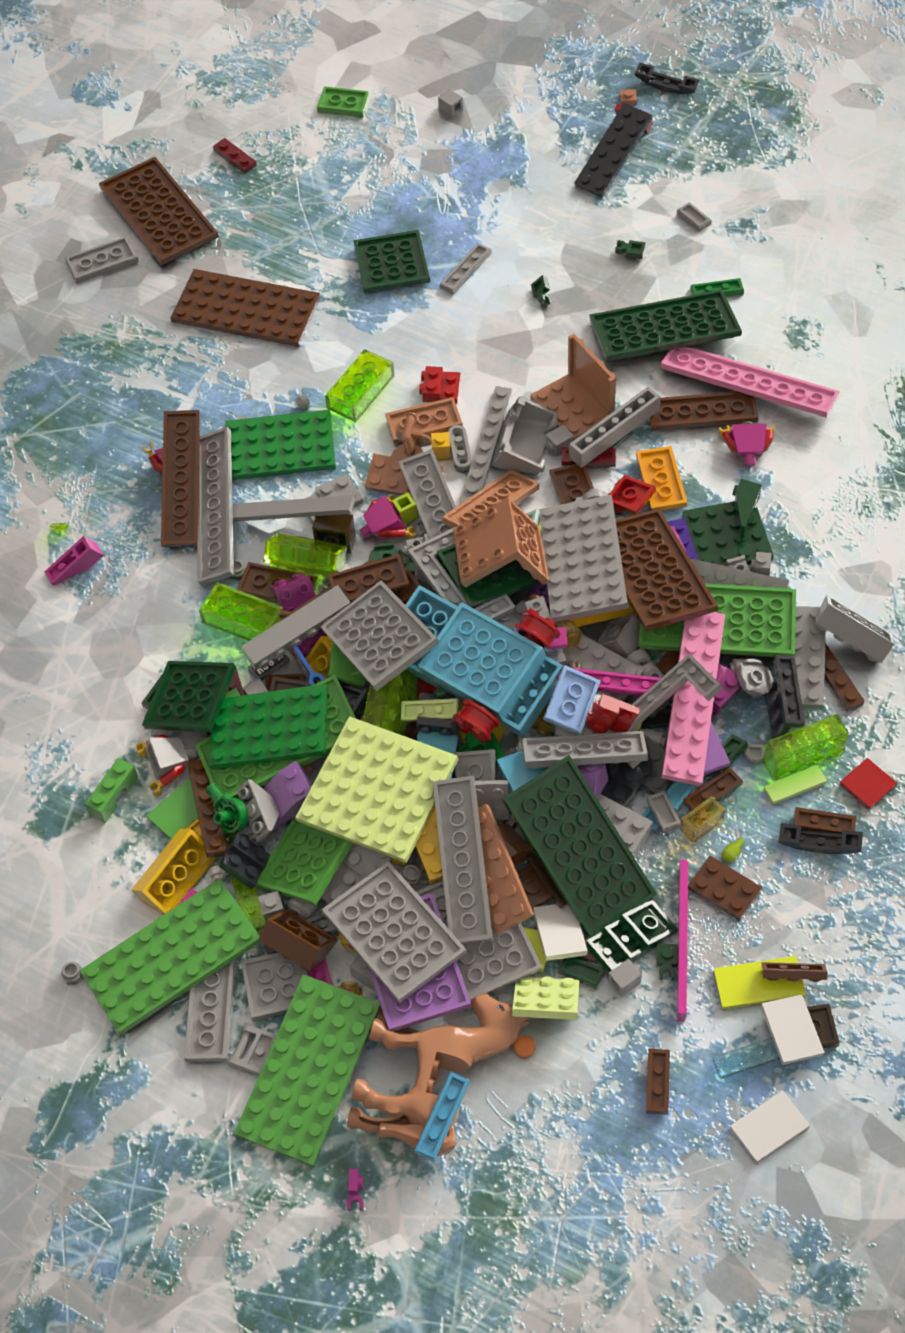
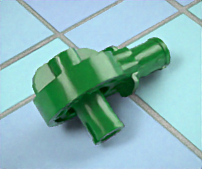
(228, 810)

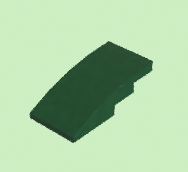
(631, 936)

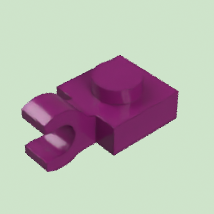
(355, 1184)

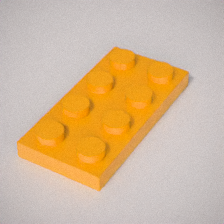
(660, 470)

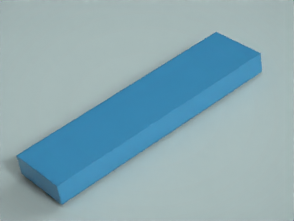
(442, 1116)

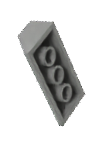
(854, 629)

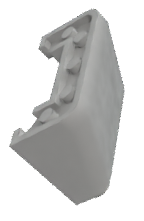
(524, 437)

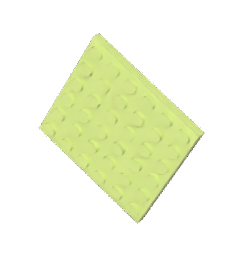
(376, 789)

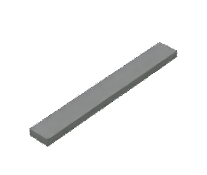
(293, 508)

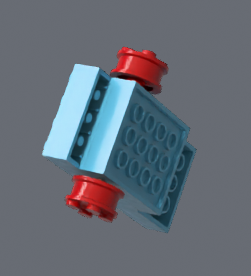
(487, 666)

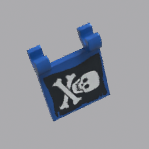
(311, 676)

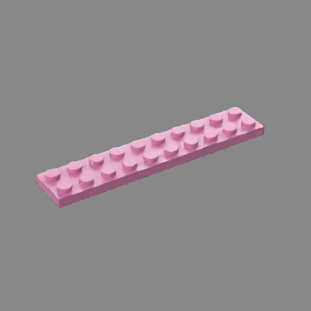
(751, 380)
(690, 710)

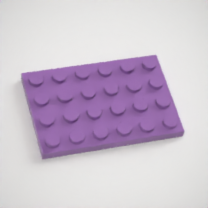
(436, 998)

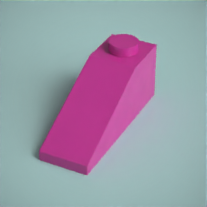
(74, 560)

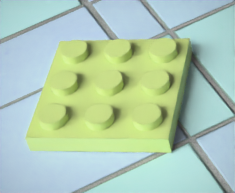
(546, 998)

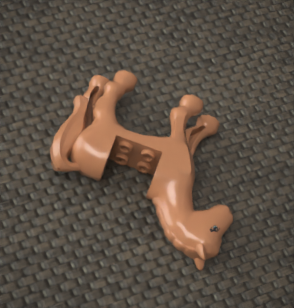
(436, 1048)

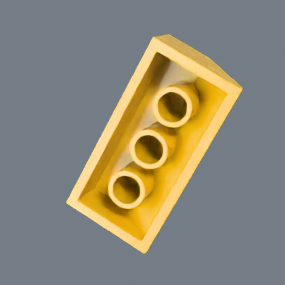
(173, 872)

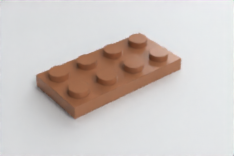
(431, 418)

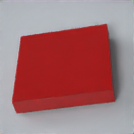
(868, 783)

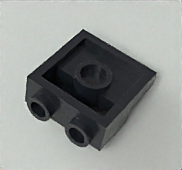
(622, 782)
(244, 860)

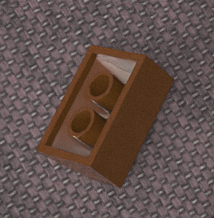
(297, 939)

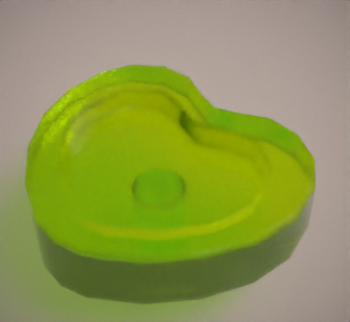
(59, 526)

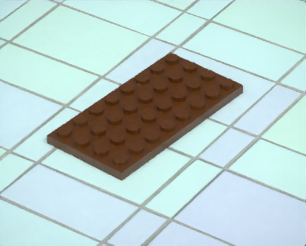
(158, 210)
(246, 307)
(659, 574)

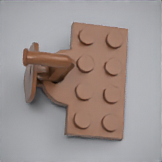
(385, 471)

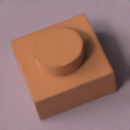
(628, 96)

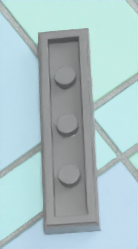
(465, 268)

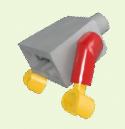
(166, 758)

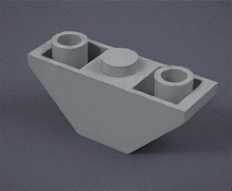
(260, 807)

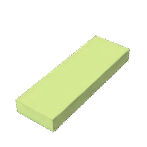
(429, 708)
(795, 785)

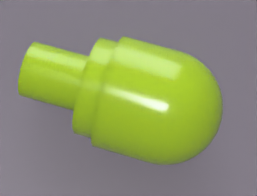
(732, 851)

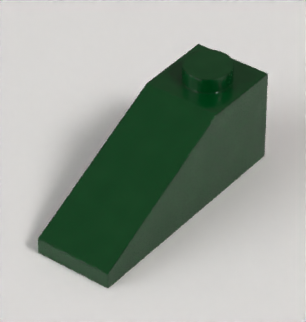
(746, 499)

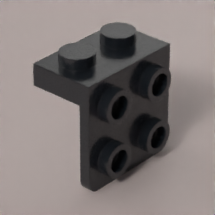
(428, 724)

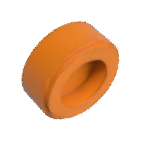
(524, 1047)

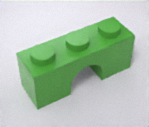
(102, 801)

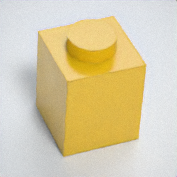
(441, 445)

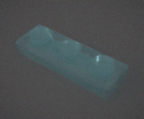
(746, 1058)

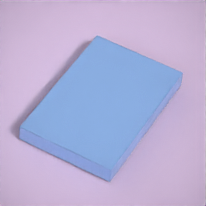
(571, 700)

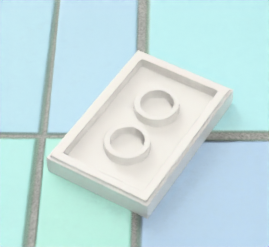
(559, 932)
(792, 1029)
(769, 1127)

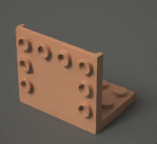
(583, 394)
(497, 539)

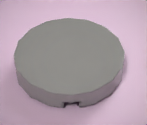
(754, 677)

